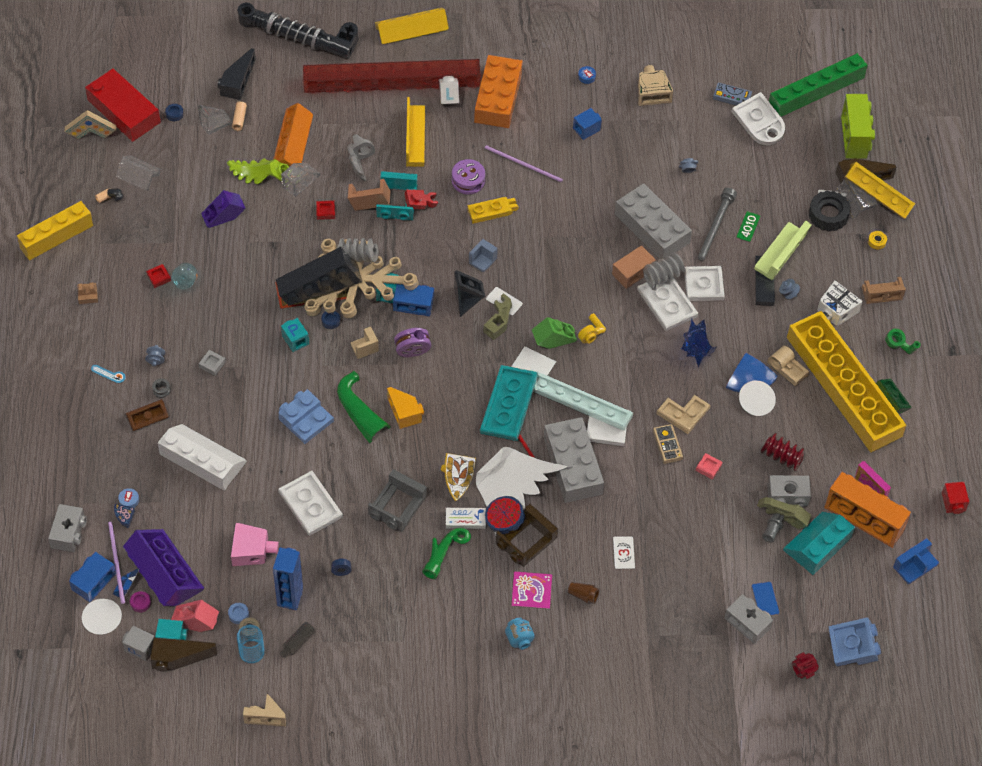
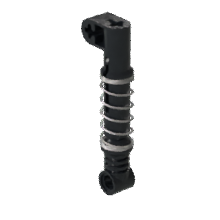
(315, 38)

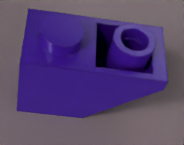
(223, 208)

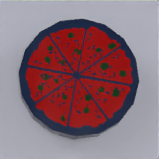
(504, 514)

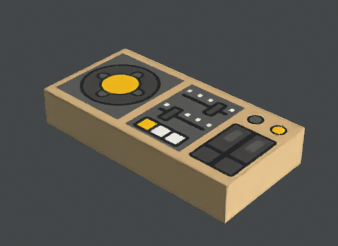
(668, 444)

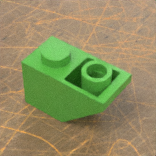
(553, 333)

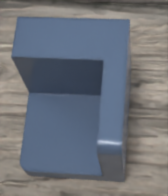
(483, 255)

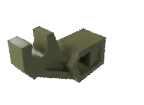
(503, 309)
(792, 514)

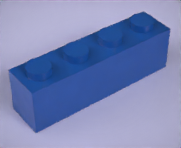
(288, 578)

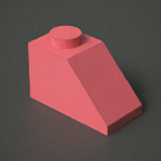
(196, 615)

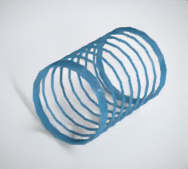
(260, 642)

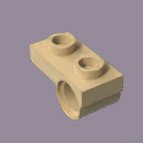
(787, 366)

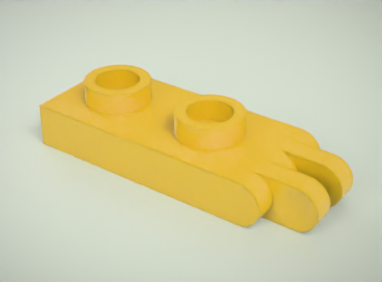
(492, 209)

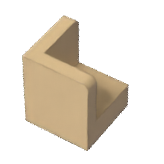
(366, 345)

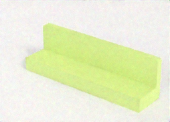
(781, 249)

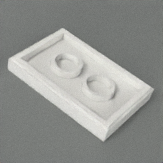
(668, 303)
(310, 503)

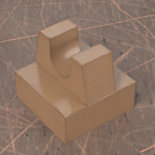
(87, 293)

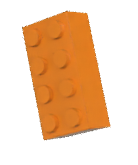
(498, 91)
(867, 509)

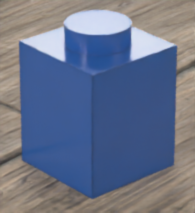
(587, 123)

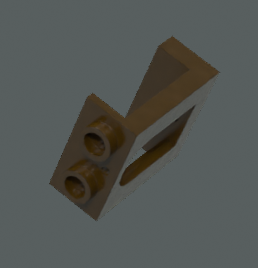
(541, 523)

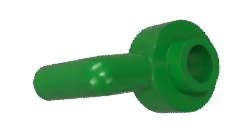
(900, 341)

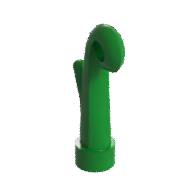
(439, 551)

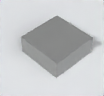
(212, 362)

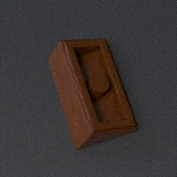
(147, 415)

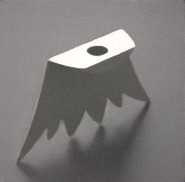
(512, 475)

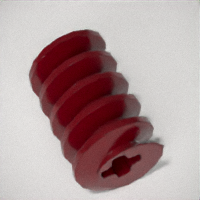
(783, 451)

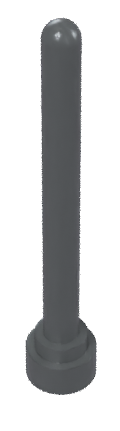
(727, 197)

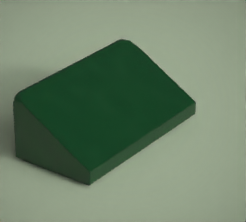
(893, 395)

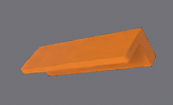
(293, 135)

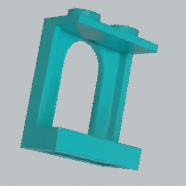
(400, 181)

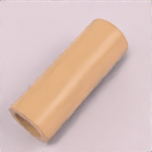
(239, 116)

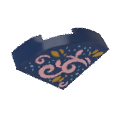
(124, 514)

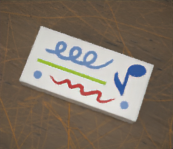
(465, 518)

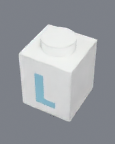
(449, 90)

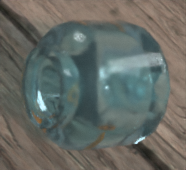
(184, 275)

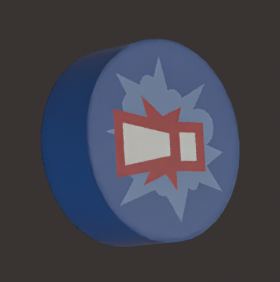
(587, 75)

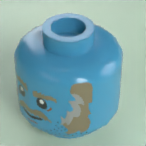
(519, 633)

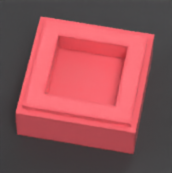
(709, 466)

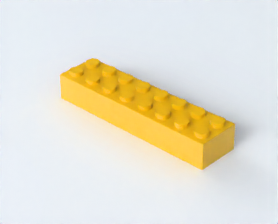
(846, 381)

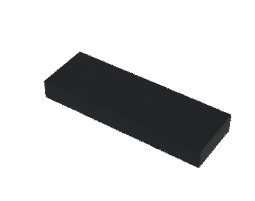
(763, 288)

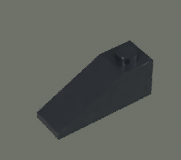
(236, 76)

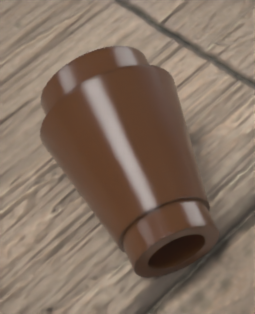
(584, 592)

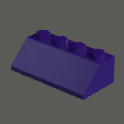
(162, 566)

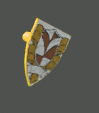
(458, 473)

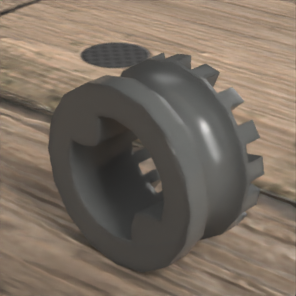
(164, 391)

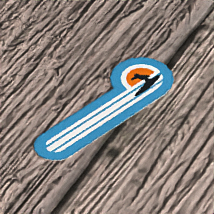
(117, 377)

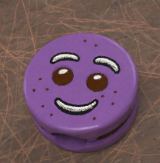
(468, 176)
(412, 342)

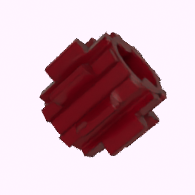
(805, 665)

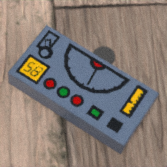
(731, 94)

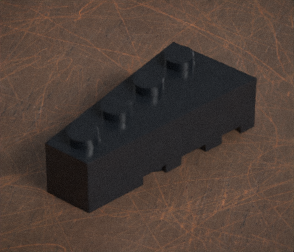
(319, 277)

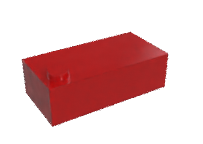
(122, 104)

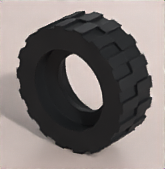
(825, 222)

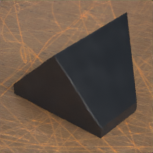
(467, 291)

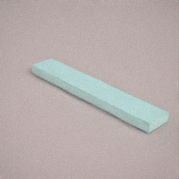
(582, 401)

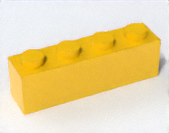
(55, 230)

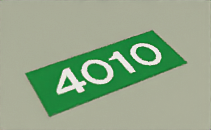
(748, 226)

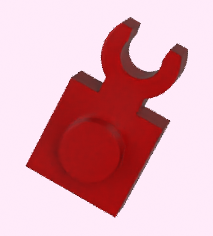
(419, 200)

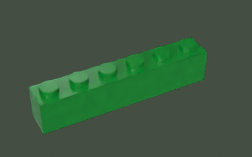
(818, 85)

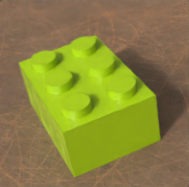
(857, 126)

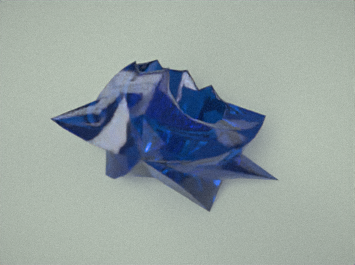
(697, 342)

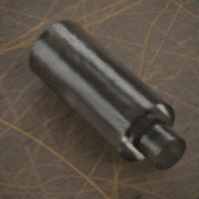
(297, 639)

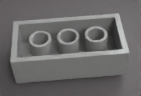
(653, 222)
(571, 447)

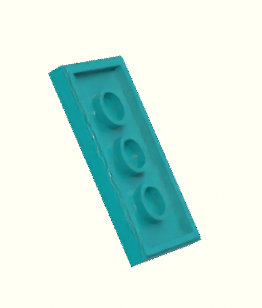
(509, 403)

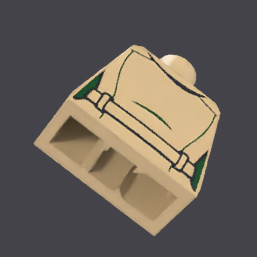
(653, 87)

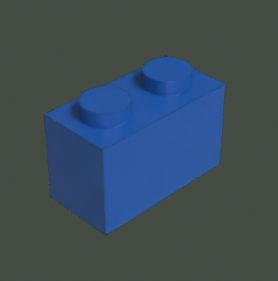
(414, 301)
(92, 576)

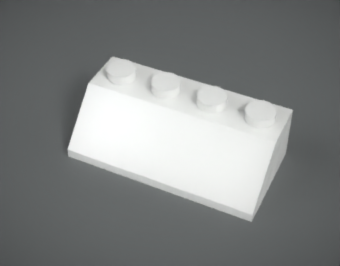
(200, 455)

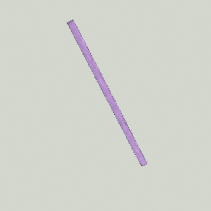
(523, 163)
(116, 562)

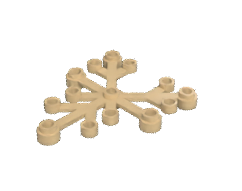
(313, 306)

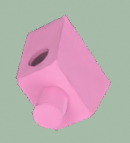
(251, 545)

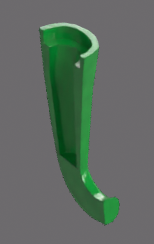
(359, 412)

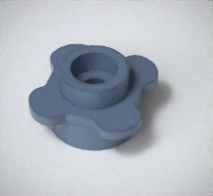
(688, 165)

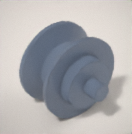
(789, 288)
(155, 355)

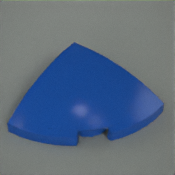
(750, 370)

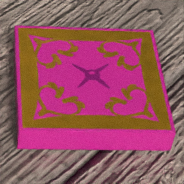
(869, 477)

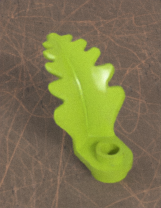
(257, 171)

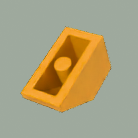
(405, 408)

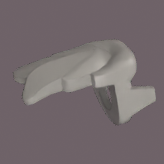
(355, 156)

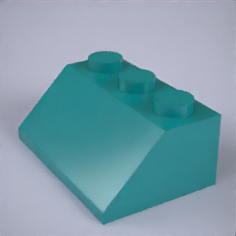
(820, 541)

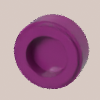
(140, 601)

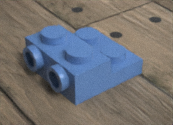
(305, 416)
(854, 642)

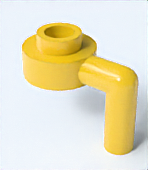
(589, 333)

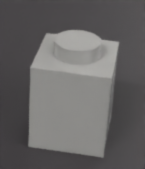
(138, 643)

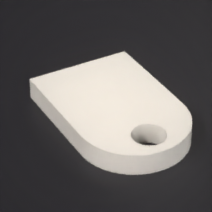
(759, 118)

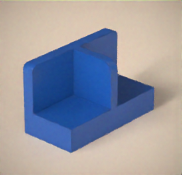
(915, 562)

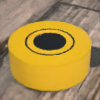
(877, 240)

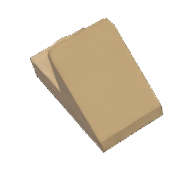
(269, 716)

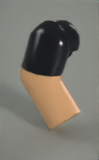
(108, 193)

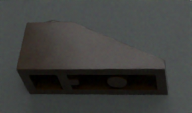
(881, 170)
(176, 653)

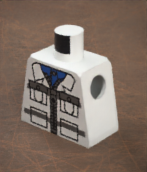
(839, 304)

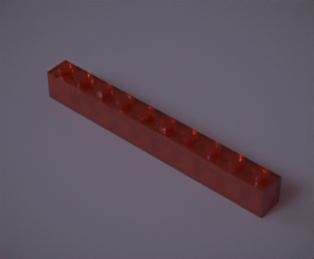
(389, 75)

